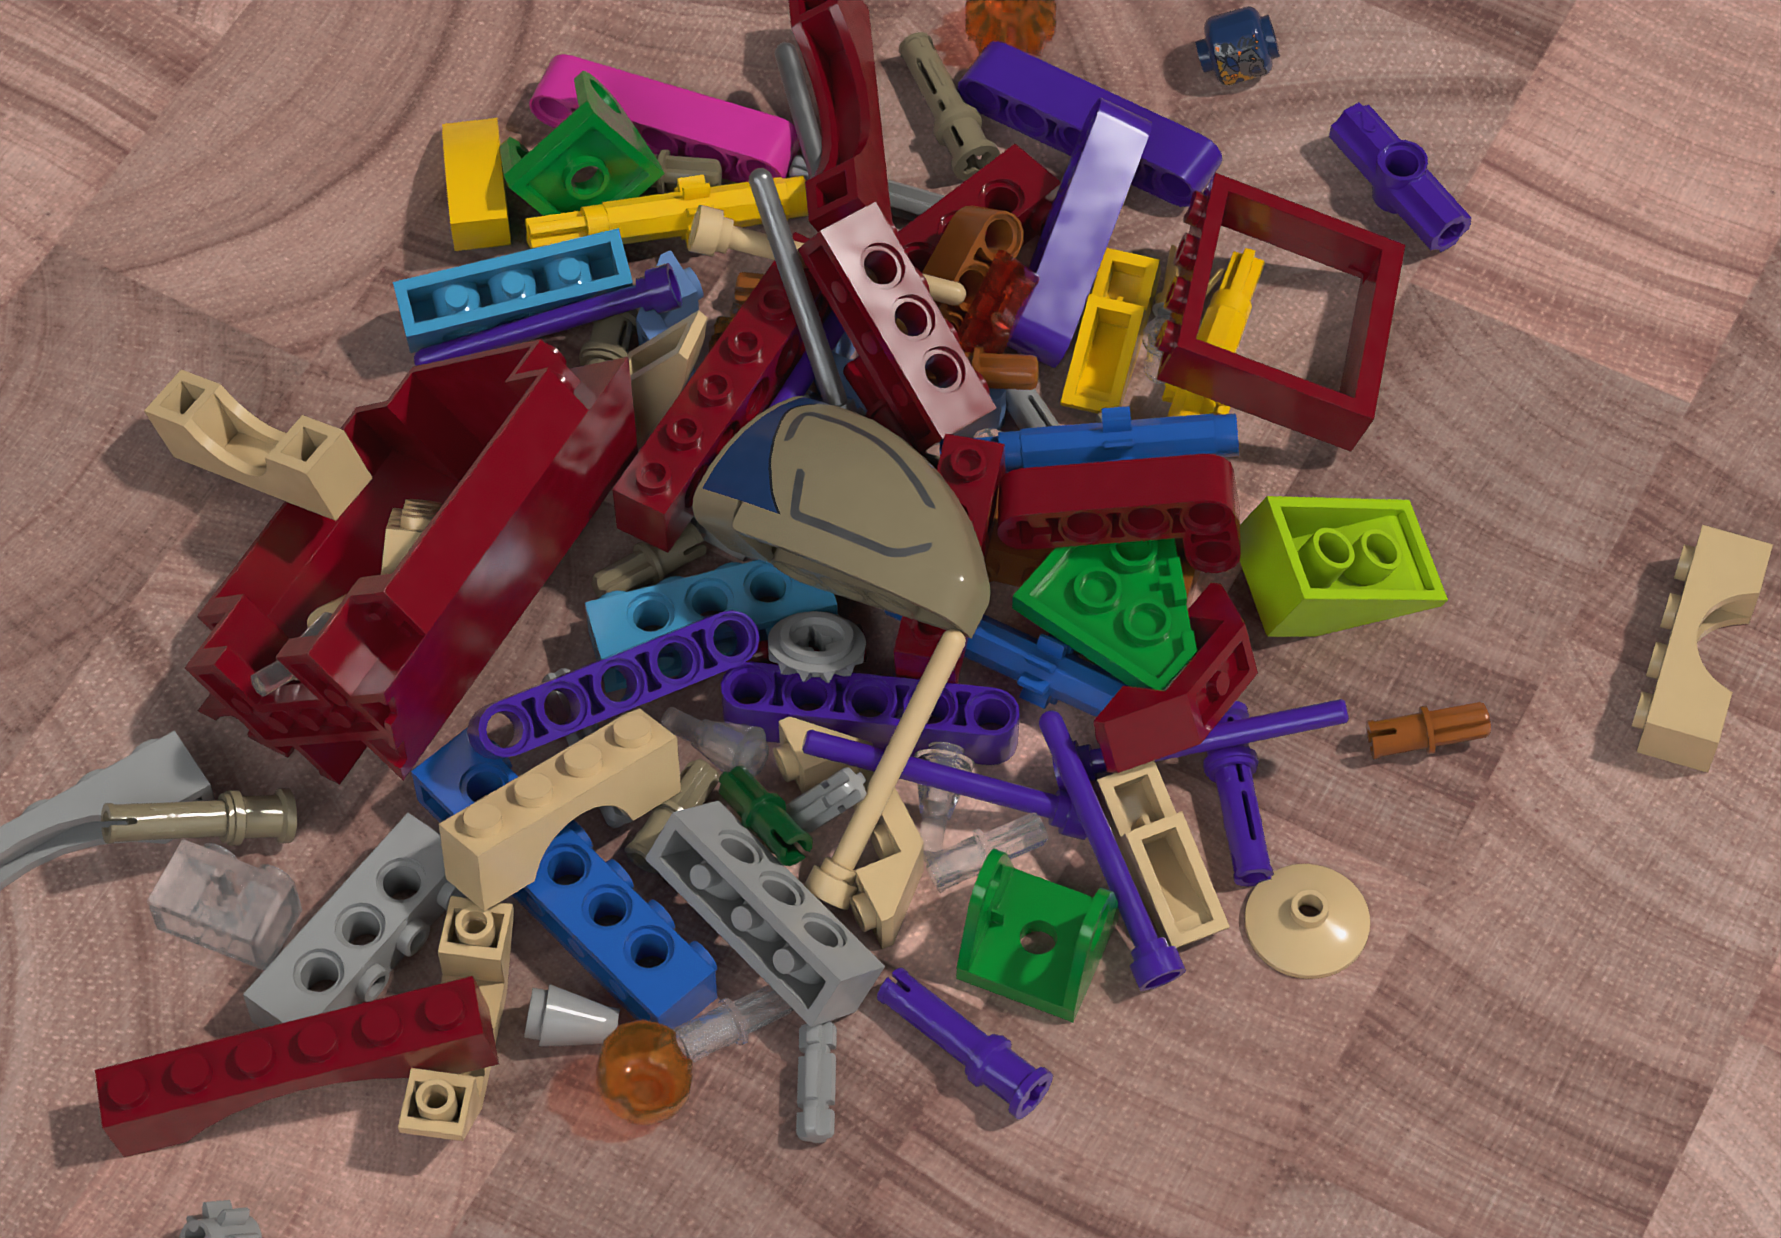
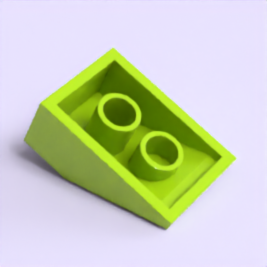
(1336, 563)

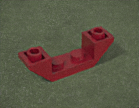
(1153, 723)

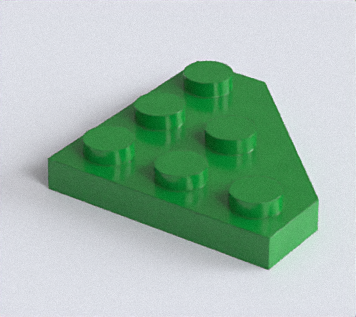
(1115, 607)

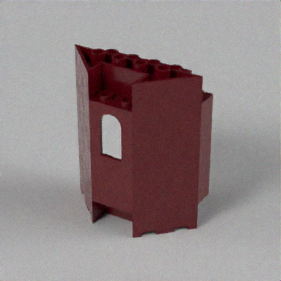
(520, 468)

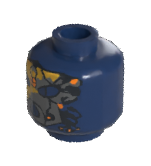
(1238, 45)

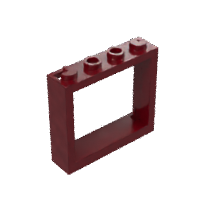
(1251, 385)

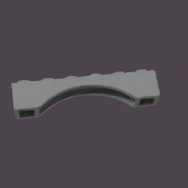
(71, 821)

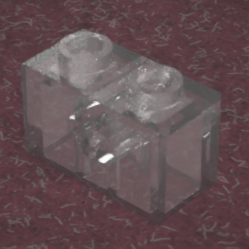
(225, 903)

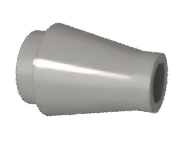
(567, 1019)

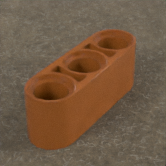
(968, 255)

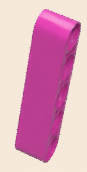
(676, 119)

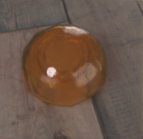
(643, 1073)

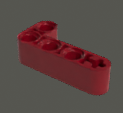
(1126, 502)

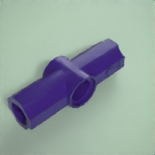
(1400, 177)

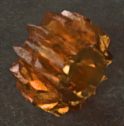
(1013, 22)

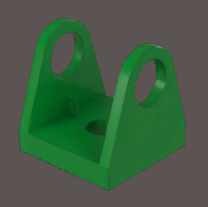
(591, 136)
(1015, 903)

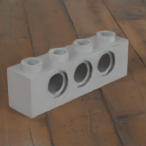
(363, 905)
(764, 913)

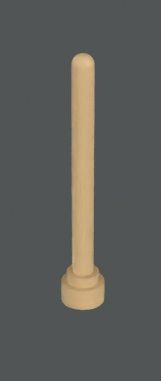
(716, 233)
(836, 875)

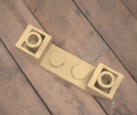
(885, 885)
(479, 947)

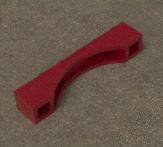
(842, 71)
(188, 1089)

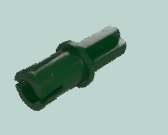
(764, 815)

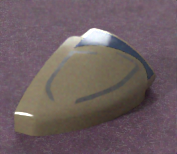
(846, 513)

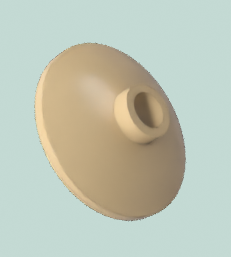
(1304, 944)

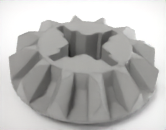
(837, 638)

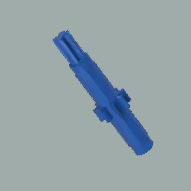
(1119, 439)
(1041, 666)

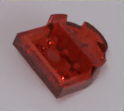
(998, 305)

